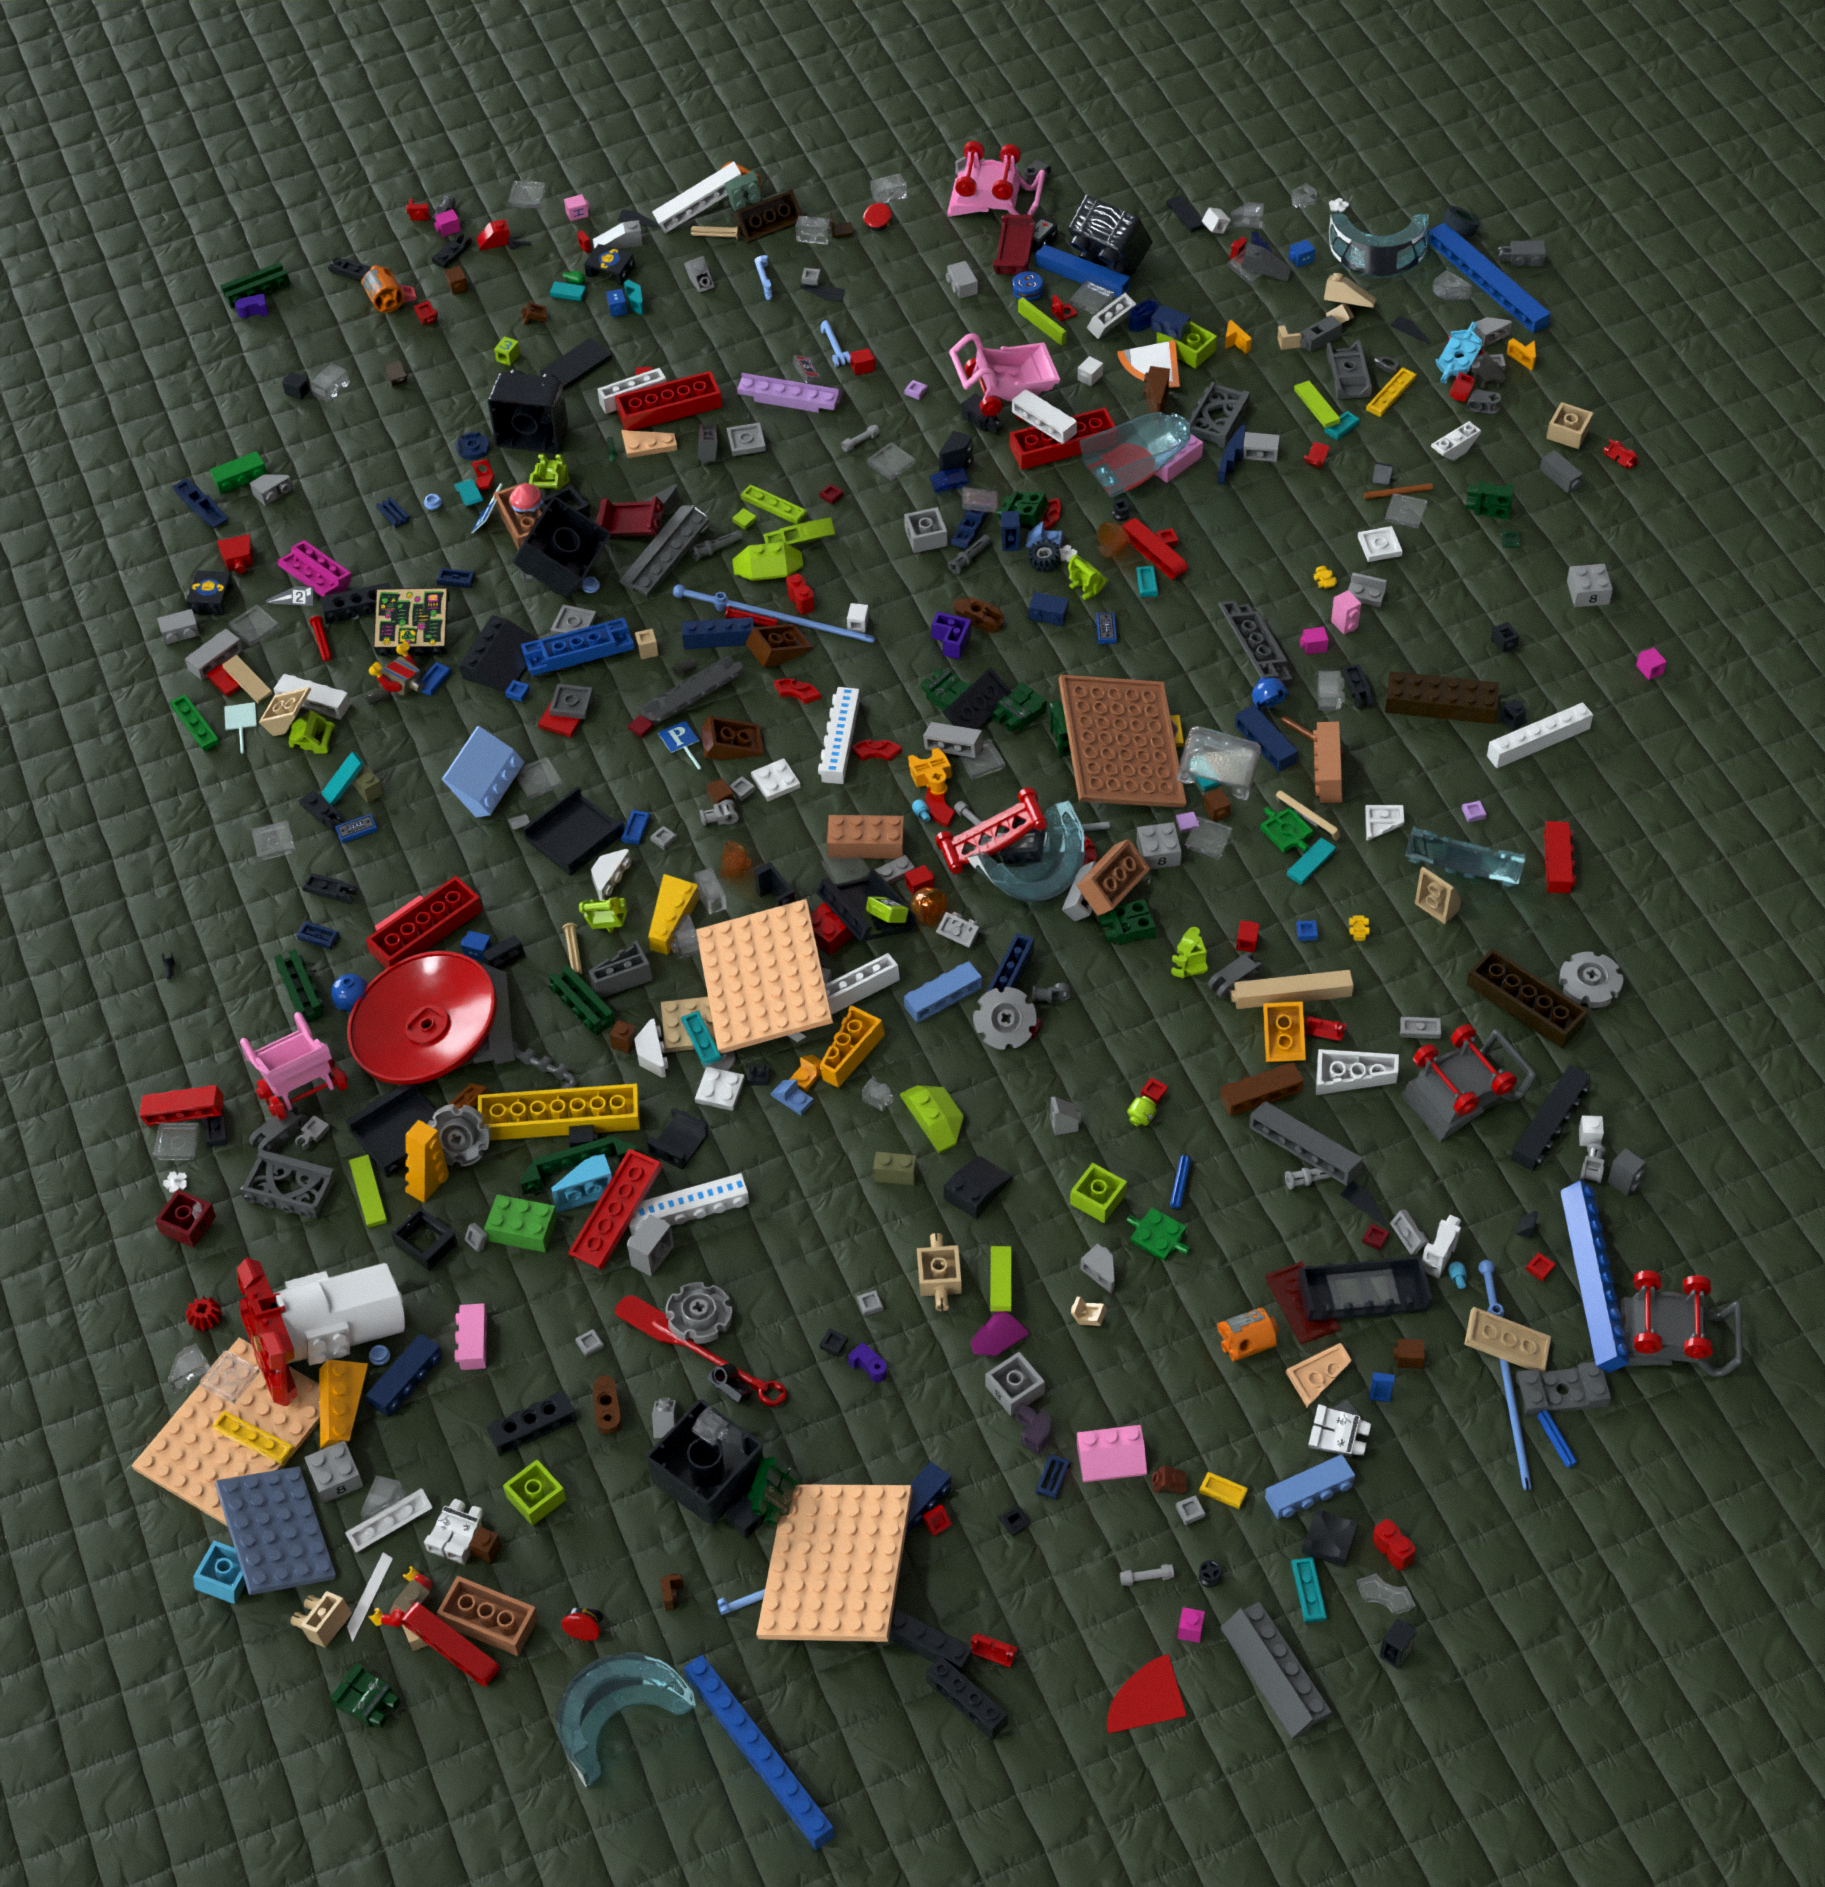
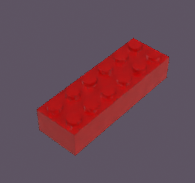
(668, 401)
(1034, 447)
(425, 923)

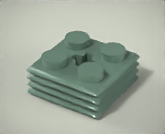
(744, 191)

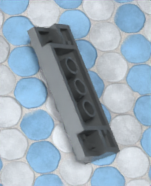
(665, 551)
(1256, 641)
(690, 690)
(499, 1042)
(1275, 1670)

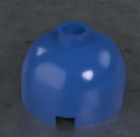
(1269, 692)
(347, 991)

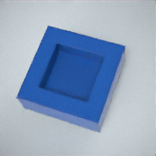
(517, 691)
(1306, 930)

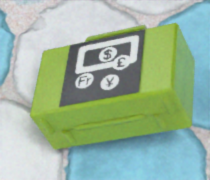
(887, 909)

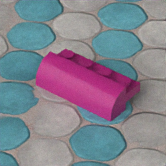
(315, 569)

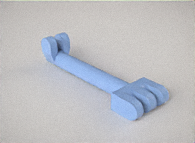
(761, 262)
(826, 328)
(726, 1608)

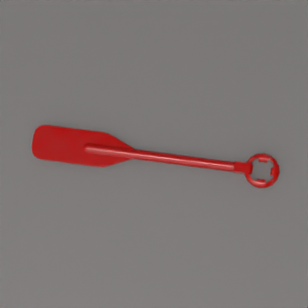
(656, 1325)

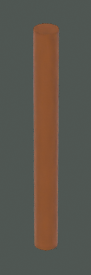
(1402, 490)
(1300, 729)

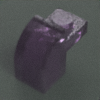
(1037, 1429)

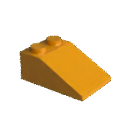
(1284, 1031)

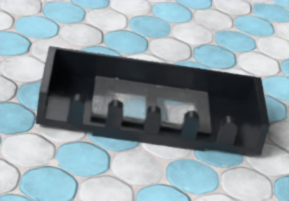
(1364, 1289)

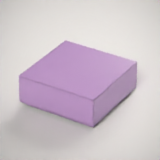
(915, 389)
(1474, 811)
(1185, 821)

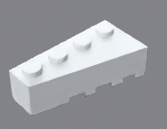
(1354, 1070)

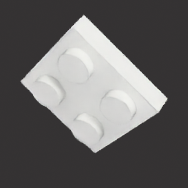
(1380, 544)
(775, 779)
(719, 1088)

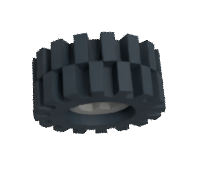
(1045, 562)

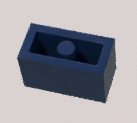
(1170, 322)
(1010, 531)
(1048, 609)

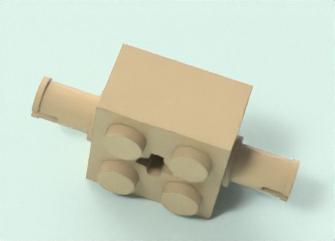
(939, 1271)

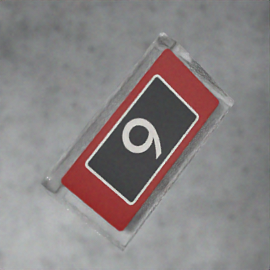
(806, 369)

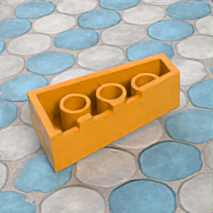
(851, 1045)
(425, 1161)
(339, 1398)

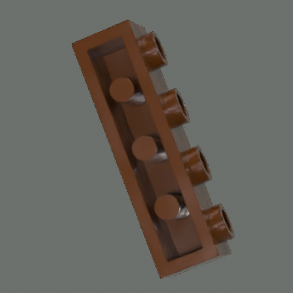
(1266, 1086)

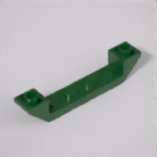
(567, 1158)

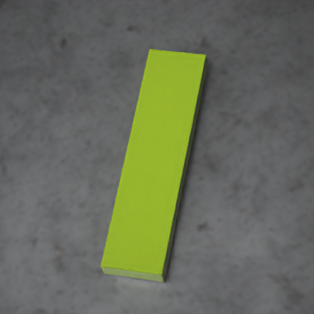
(1042, 321)
(1317, 404)
(773, 504)
(368, 1191)
(1000, 1278)

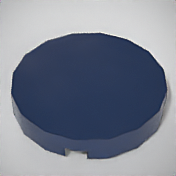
(473, 446)

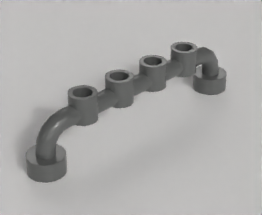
(545, 1065)

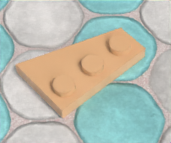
(647, 443)
(1318, 1372)

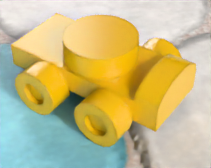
(1325, 577)
(1359, 930)

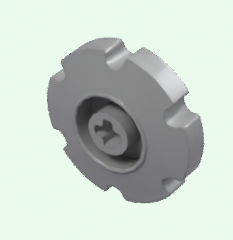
(1591, 979)
(1010, 1003)
(461, 1133)
(698, 1312)

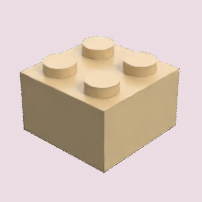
(1569, 425)

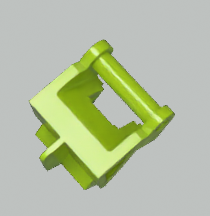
(550, 473)
(1087, 575)
(304, 731)
(604, 913)
(1192, 955)

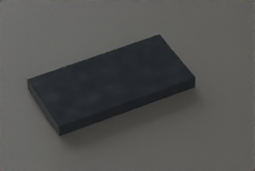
(578, 362)
(977, 701)

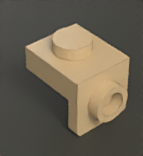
(1088, 1312)

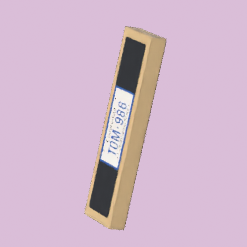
(1308, 815)

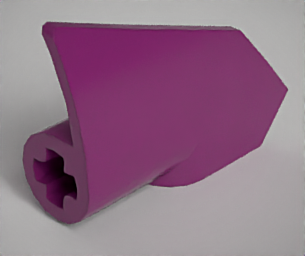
(998, 1334)

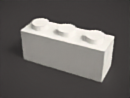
(1110, 316)

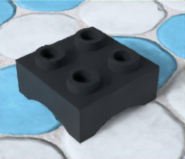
(1329, 1537)

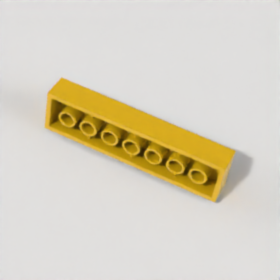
(553, 1111)

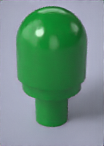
(575, 277)

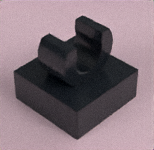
(758, 1075)
(833, 1342)

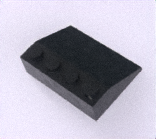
(496, 654)

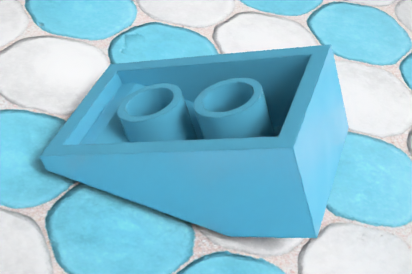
(582, 1184)

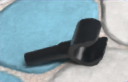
(513, 244)
(168, 962)

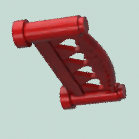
(1027, 809)

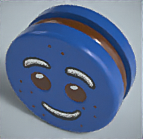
(1027, 285)

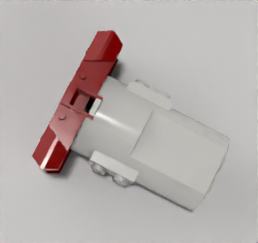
(314, 1318)

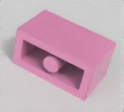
(1346, 612)

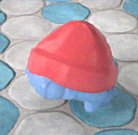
(526, 498)

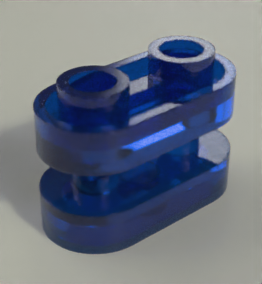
(1141, 315)

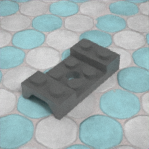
(1352, 381)
(1584, 1385)

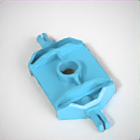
(1461, 342)

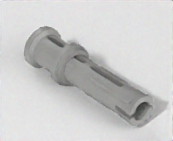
(1305, 1177)

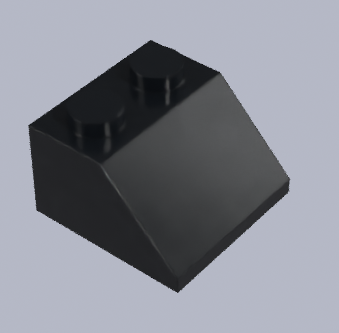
(956, 452)

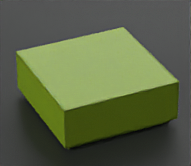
(744, 519)

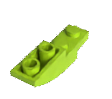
(802, 532)

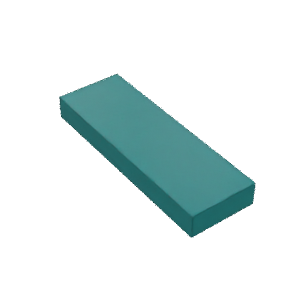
(342, 778)
(1311, 861)
(701, 1038)
(1308, 1590)

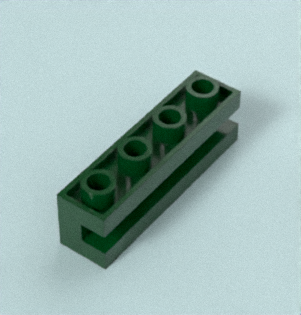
(256, 283)
(298, 985)
(582, 1000)

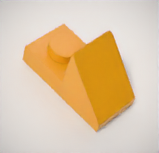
(1237, 336)
(1524, 354)
(807, 1072)

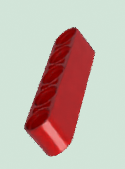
(1155, 549)
(450, 1644)

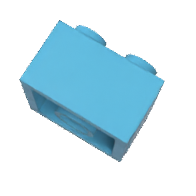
(220, 1573)

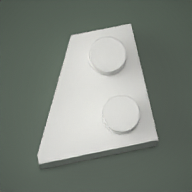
(1382, 819)

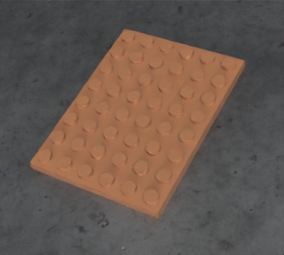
(1121, 741)

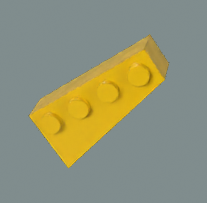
(673, 902)

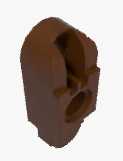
(980, 613)
(604, 1392)

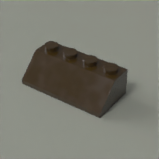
(767, 216)

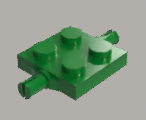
(1286, 829)
(1158, 1234)

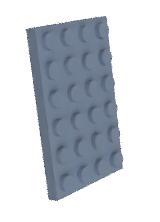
(274, 1530)

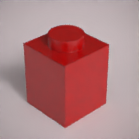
(862, 361)
(1461, 387)
(918, 879)
(1247, 936)

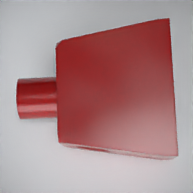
(237, 553)

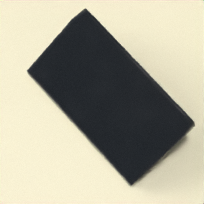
(504, 953)

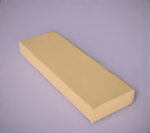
(247, 679)

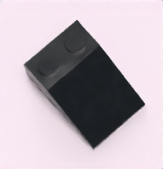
(975, 1186)

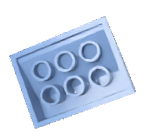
(482, 772)

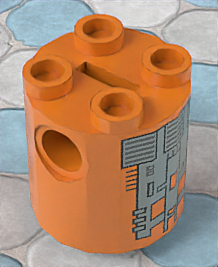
(383, 289)
(1248, 1334)

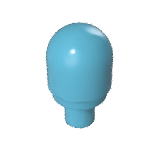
(921, 810)
(1458, 1274)

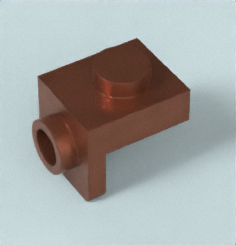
(1169, 1479)

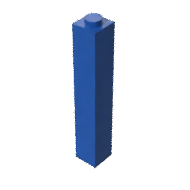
(1081, 270)

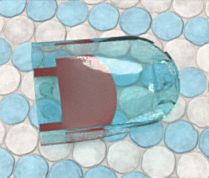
(1134, 450)

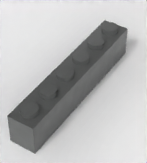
(1306, 1143)

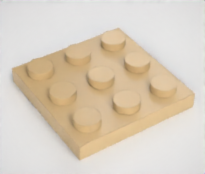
(675, 1035)

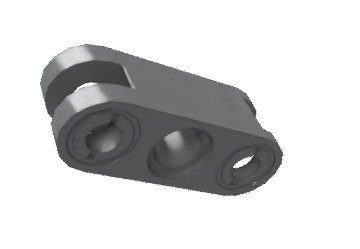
(1239, 970)
(276, 1132)

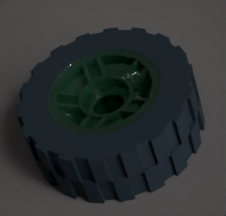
(1461, 221)

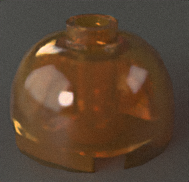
(1112, 539)
(734, 860)
(928, 905)

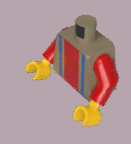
(400, 675)
(416, 1591)

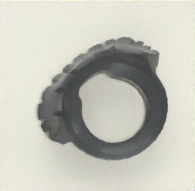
(1390, 369)

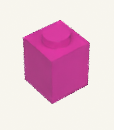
(447, 223)
(1314, 640)
(1651, 663)
(1191, 1625)

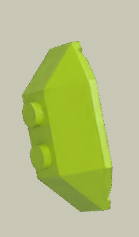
(767, 561)
(935, 1114)

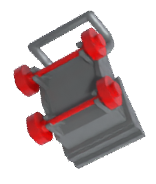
(1461, 1082)
(1673, 1324)

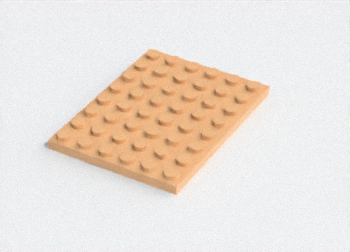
(763, 976)
(192, 1456)
(836, 1564)

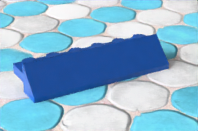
(577, 646)

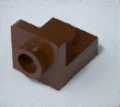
(534, 311)
(669, 1585)

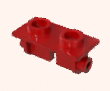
(1616, 449)
(1324, 1028)
(993, 1650)

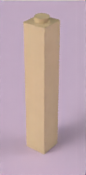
(1292, 989)

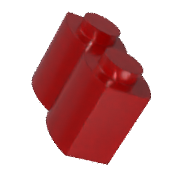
(800, 594)
(1397, 1547)

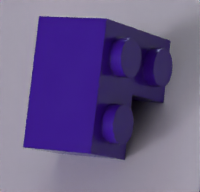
(953, 632)

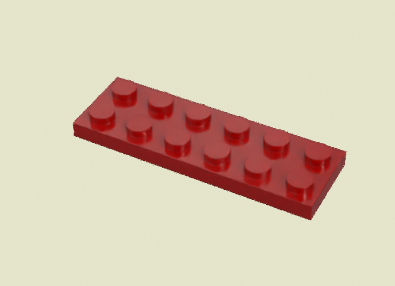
(615, 1209)

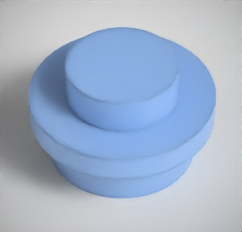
(432, 501)
(590, 585)
(379, 1355)

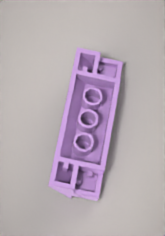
(789, 393)

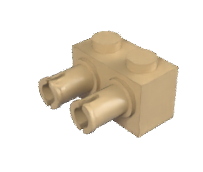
(325, 1618)

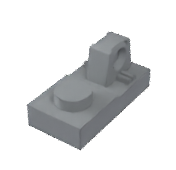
(1408, 1232)

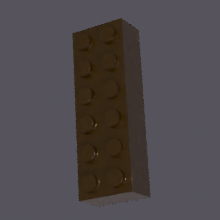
(1442, 697)
(1527, 997)

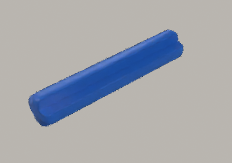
(1180, 1182)
(1557, 1438)

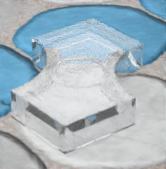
(1376, 1590)

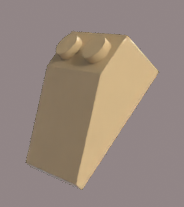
(1346, 291)
(283, 711)
(1436, 896)

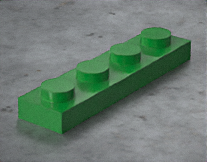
(194, 722)

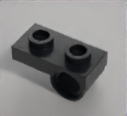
(728, 1383)

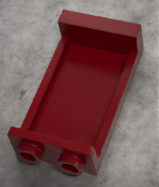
(1015, 244)
(630, 517)

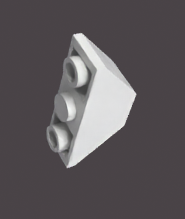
(1457, 442)
(609, 871)
(650, 1049)

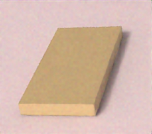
(1507, 1340)

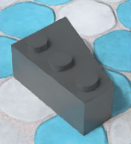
(621, 972)

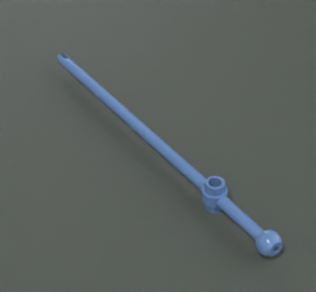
(721, 603)
(1486, 1268)

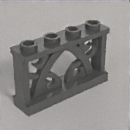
(1221, 434)
(291, 1201)

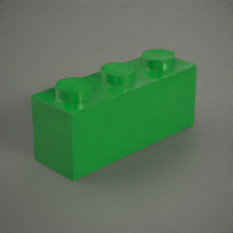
(238, 472)

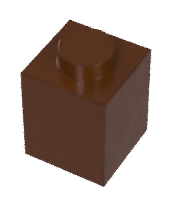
(456, 280)
(719, 791)
(1217, 805)
(623, 1037)
(1409, 1353)
(485, 1545)

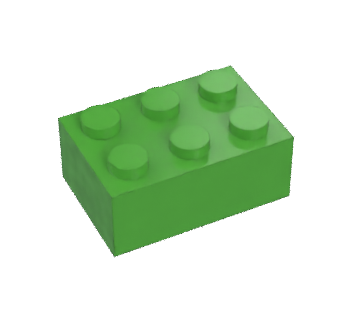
(521, 1223)

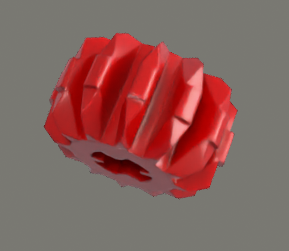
(203, 1313)

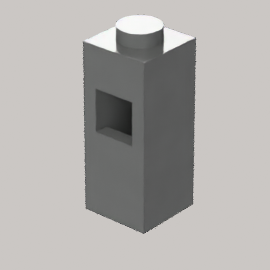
(1320, 333)
(1561, 471)

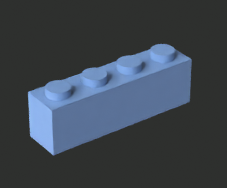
(942, 991)
(1309, 1487)

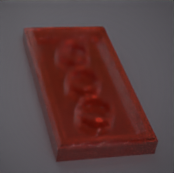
(1286, 1292)

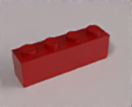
(1558, 857)
(181, 1105)

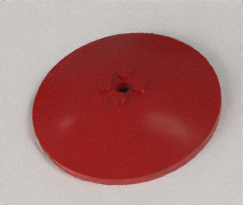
(424, 989)

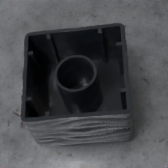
(1109, 236)
(528, 412)
(561, 547)
(703, 1474)

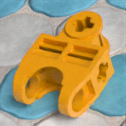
(931, 771)

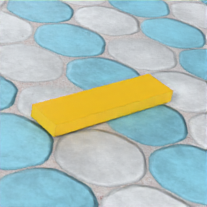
(1391, 392)
(253, 1438)

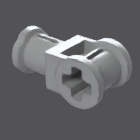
(720, 813)
(1593, 1166)

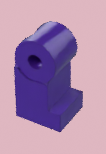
(251, 306)
(869, 1362)

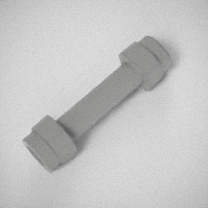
(872, 431)
(962, 809)
(1127, 1577)

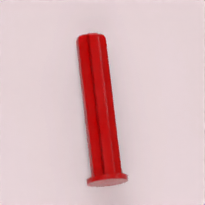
(757, 619)
(316, 622)

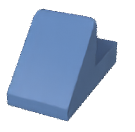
(1039, 533)
(792, 1097)

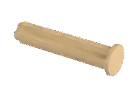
(715, 231)
(570, 930)

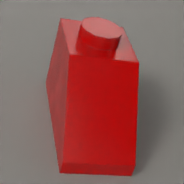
(494, 235)

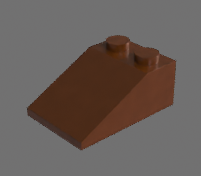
(1156, 388)
(777, 644)
(730, 739)

